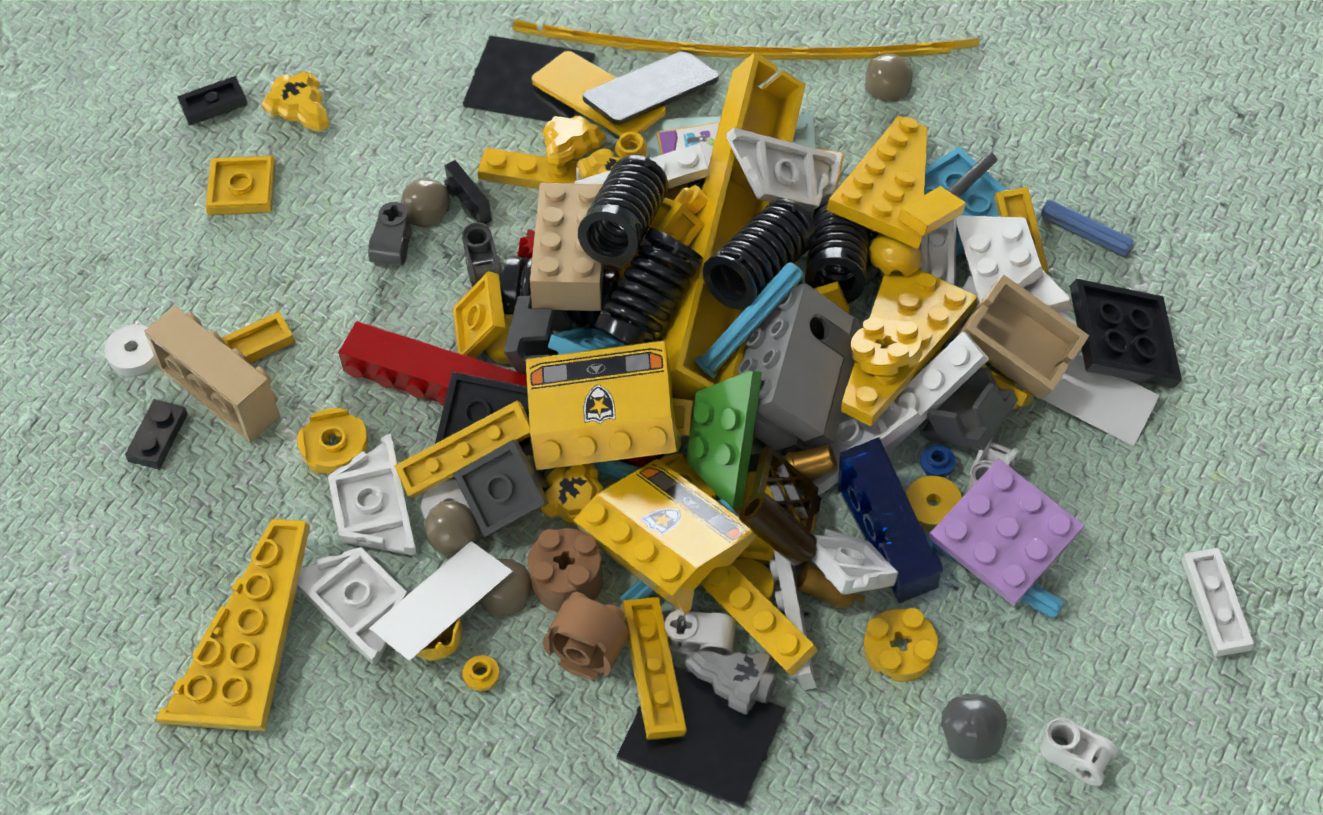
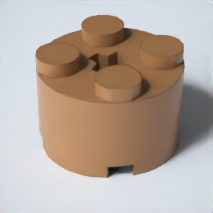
(563, 564)
(586, 636)

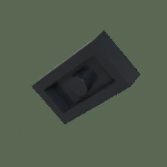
(212, 100)
(471, 197)
(156, 434)

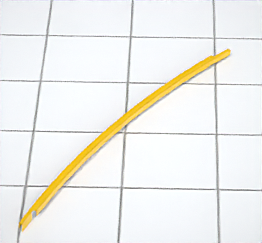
(725, 51)

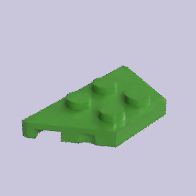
(724, 434)

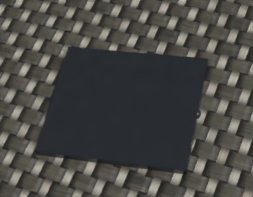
(505, 80)
(719, 746)

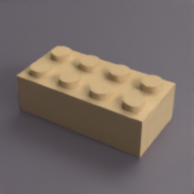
(560, 269)
(213, 372)

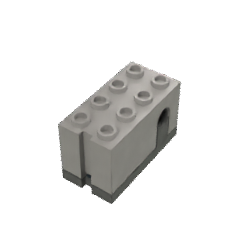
(804, 370)

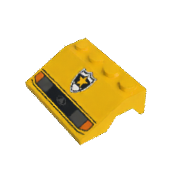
(601, 405)
(664, 531)

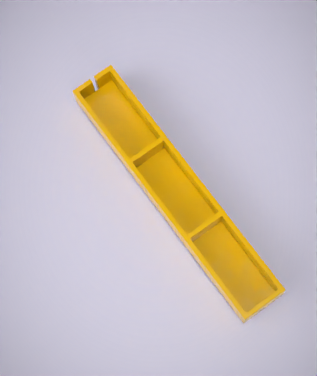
(730, 205)

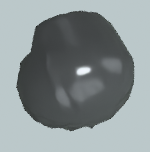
(974, 726)

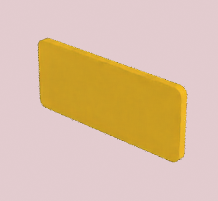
(571, 76)

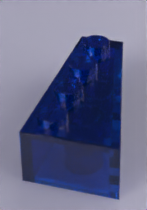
(887, 518)

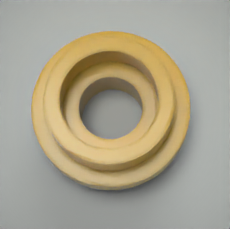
(628, 141)
(481, 682)

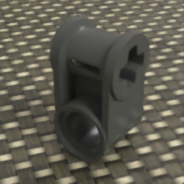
(390, 235)
(480, 257)

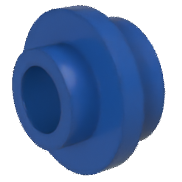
(935, 468)

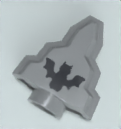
(735, 676)

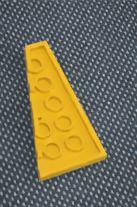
(886, 181)
(937, 311)
(243, 647)

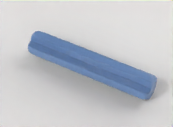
(1087, 227)

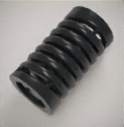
(623, 210)
(758, 253)
(838, 253)
(514, 276)
(639, 288)

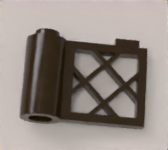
(773, 518)

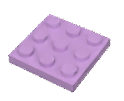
(1006, 532)

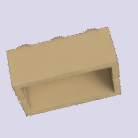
(1024, 337)

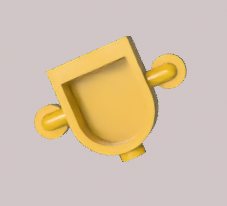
(678, 218)

